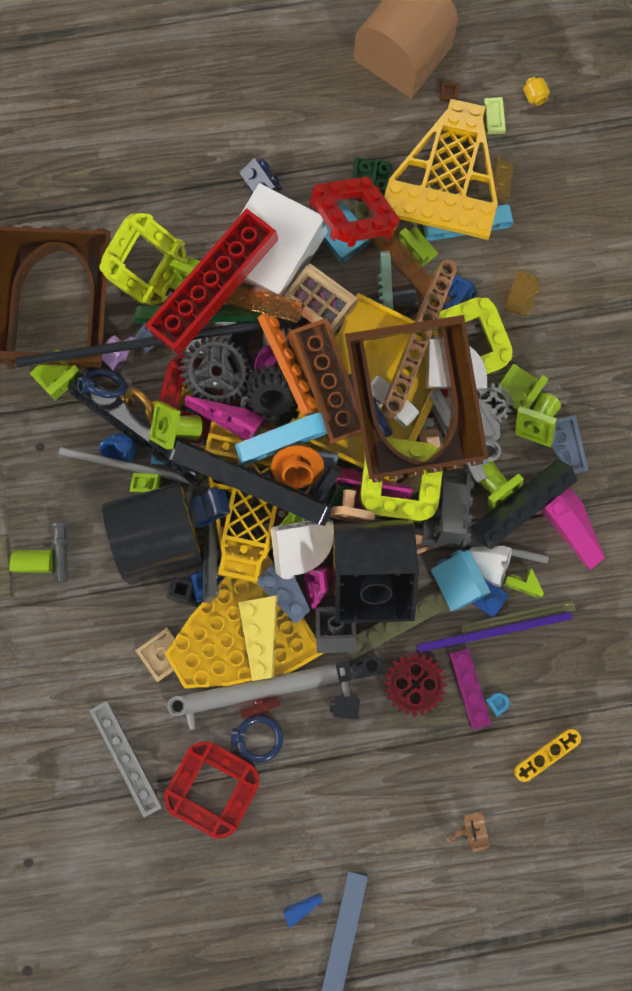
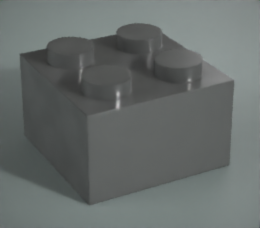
(333, 636)

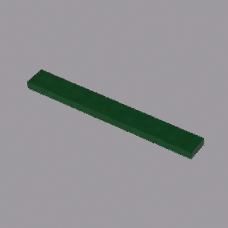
(226, 313)

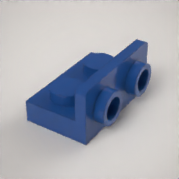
(459, 292)

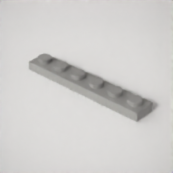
(125, 759)

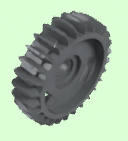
(202, 377)

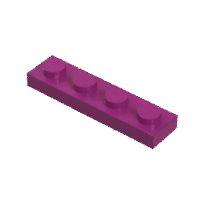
(470, 689)

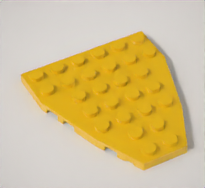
(213, 642)

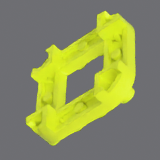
(119, 248)
(492, 327)
(404, 508)

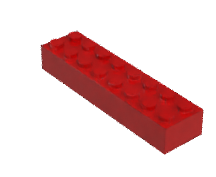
(212, 281)

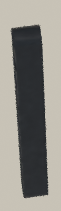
(134, 426)
(250, 482)

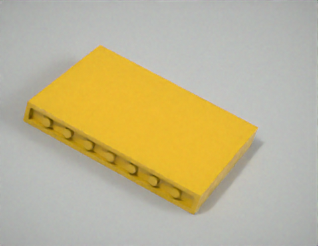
(382, 361)

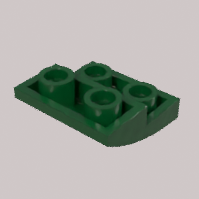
(377, 170)

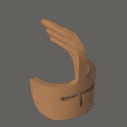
(481, 835)

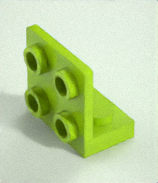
(55, 378)
(521, 386)

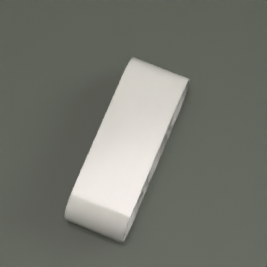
(379, 391)

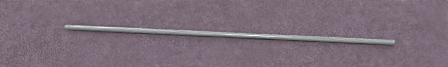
(174, 476)

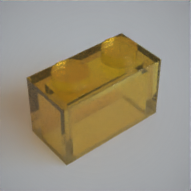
(521, 293)

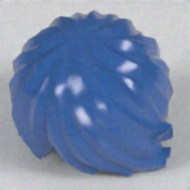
(118, 447)

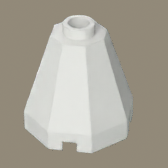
(492, 562)

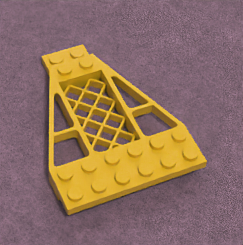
(439, 207)
(240, 556)

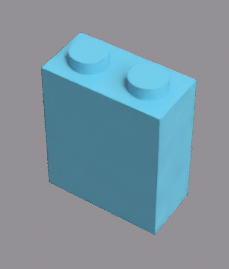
(339, 248)
(460, 580)

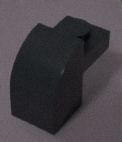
(182, 593)

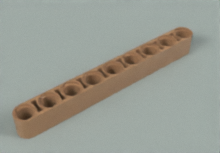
(413, 344)

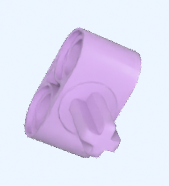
(116, 359)

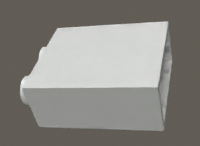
(299, 237)

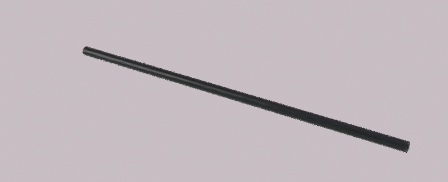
(140, 343)

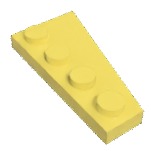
(259, 631)

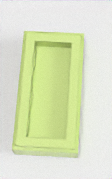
(494, 115)

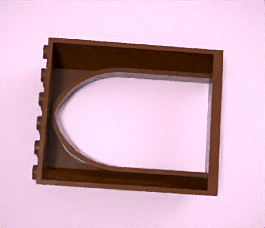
(20, 252)
(465, 433)

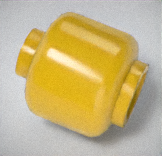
(536, 91)

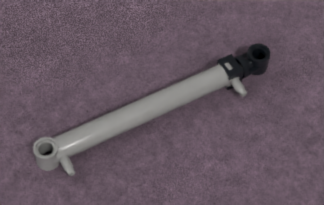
(277, 685)

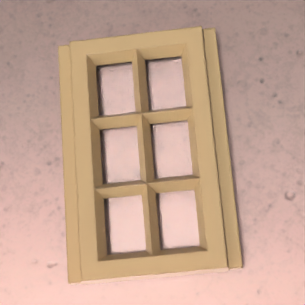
(321, 297)

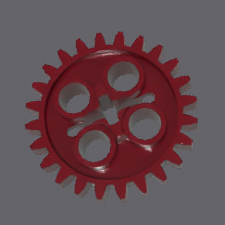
(427, 697)

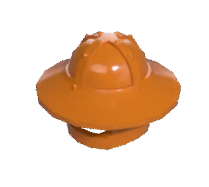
(297, 466)

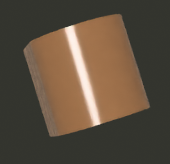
(406, 41)

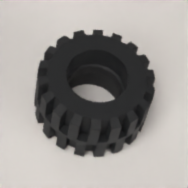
(269, 402)

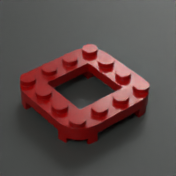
(363, 190)
(172, 388)
(198, 816)

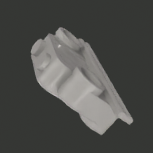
(491, 428)

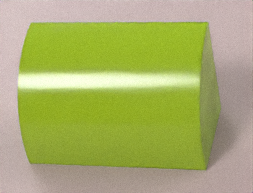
(31, 561)

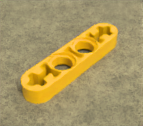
(548, 756)

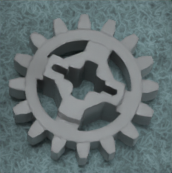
(502, 403)

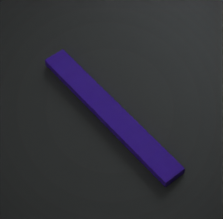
(493, 632)

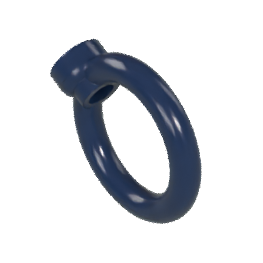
(87, 384)
(238, 738)

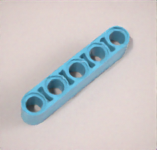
(502, 220)
(281, 437)

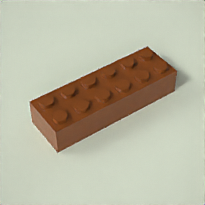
(327, 378)

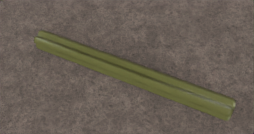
(518, 617)

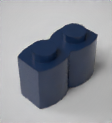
(208, 508)

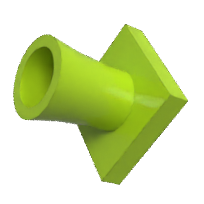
(539, 422)
(169, 424)
(498, 486)

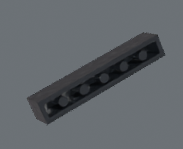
(524, 503)

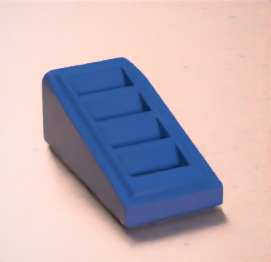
(298, 910)

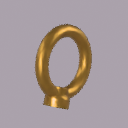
(129, 400)

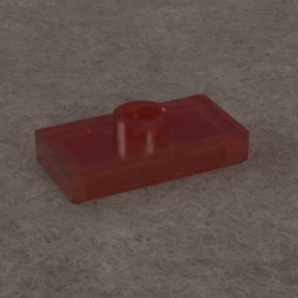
(260, 706)

